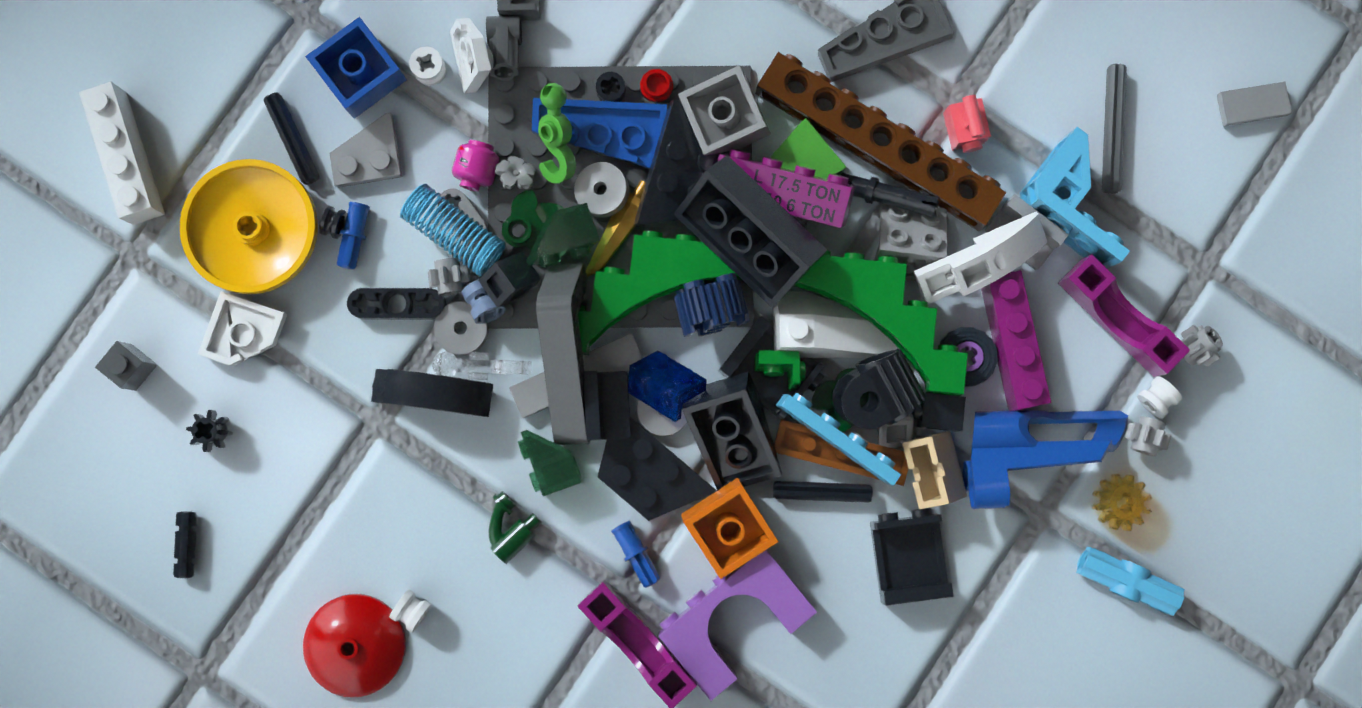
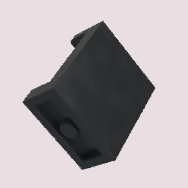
(768, 388)
(910, 557)

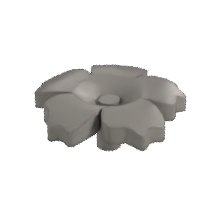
(515, 172)

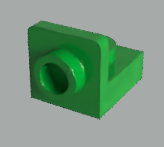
(777, 362)

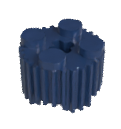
(711, 305)

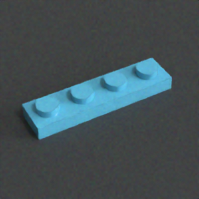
(851, 445)

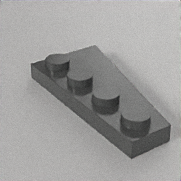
(885, 36)

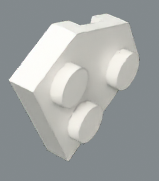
(471, 54)
(240, 330)

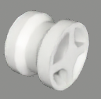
(434, 70)
(1159, 397)
(410, 610)

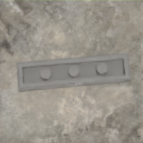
(614, 356)

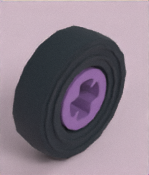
(984, 353)

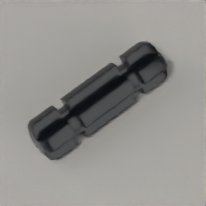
(185, 544)

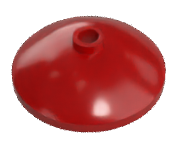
(376, 641)

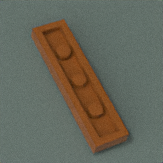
(802, 443)

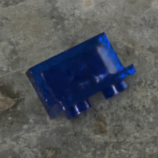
(664, 384)

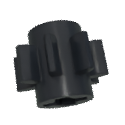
(200, 429)

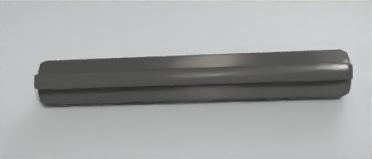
(1114, 128)

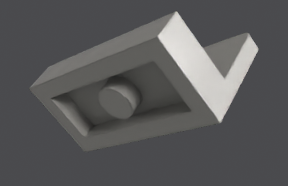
(1017, 208)

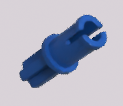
(352, 235)
(636, 554)

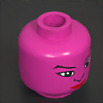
(475, 165)

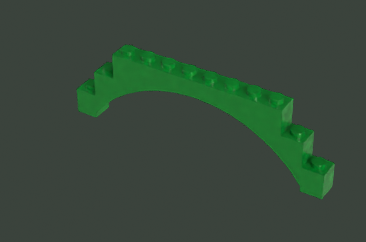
(862, 285)

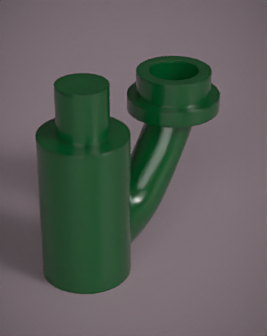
(516, 537)

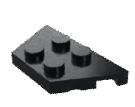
(674, 168)
(649, 474)

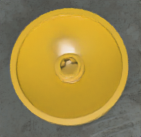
(248, 226)

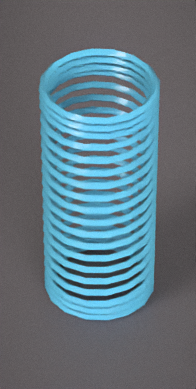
(482, 260)

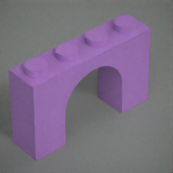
(688, 633)

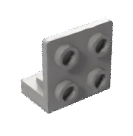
(912, 237)

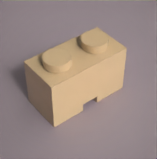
(935, 470)

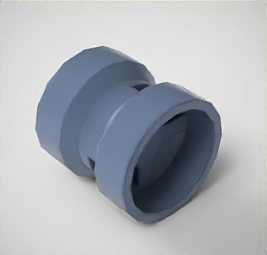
(482, 306)

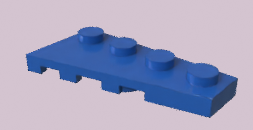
(611, 128)

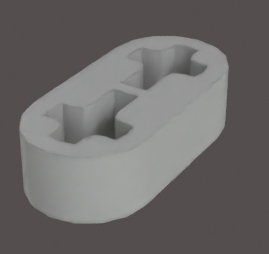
(467, 207)

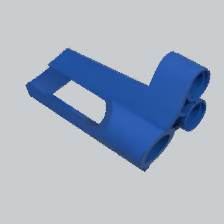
(1005, 445)

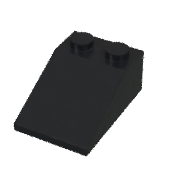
(733, 432)

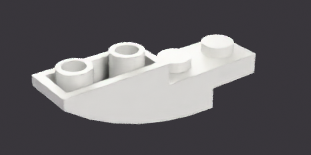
(985, 262)

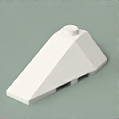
(824, 329)

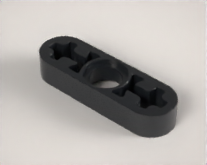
(371, 312)

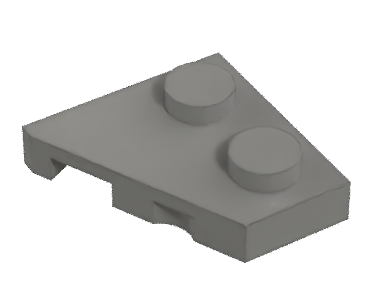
(368, 155)

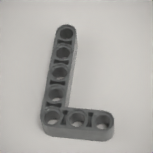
(561, 350)

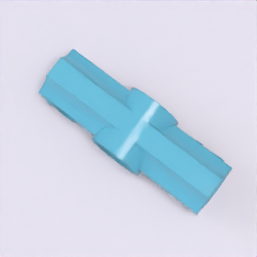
(1130, 581)

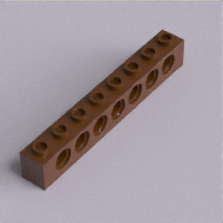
(860, 142)

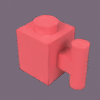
(967, 124)

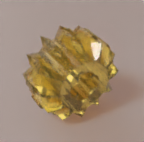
(1127, 513)

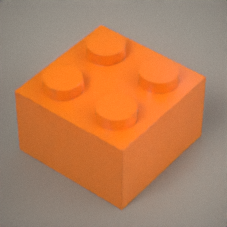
(729, 528)

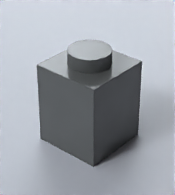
(126, 366)

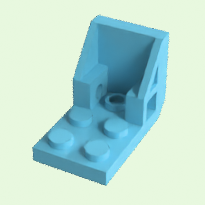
(1058, 190)

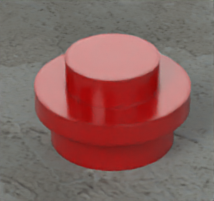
(656, 85)

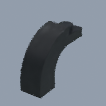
(432, 392)

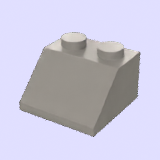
(724, 112)

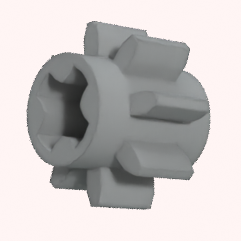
(448, 276)
(1203, 345)
(1148, 436)

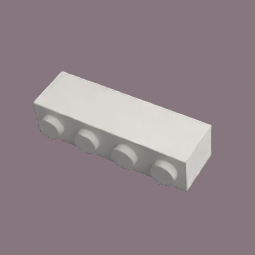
(121, 153)

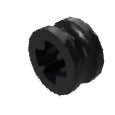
(607, 78)
(332, 222)

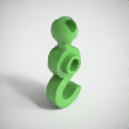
(555, 133)

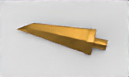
(617, 231)

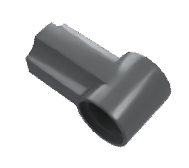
(503, 39)

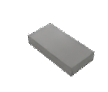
(1254, 103)

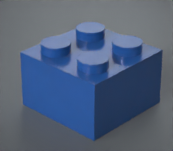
(356, 68)

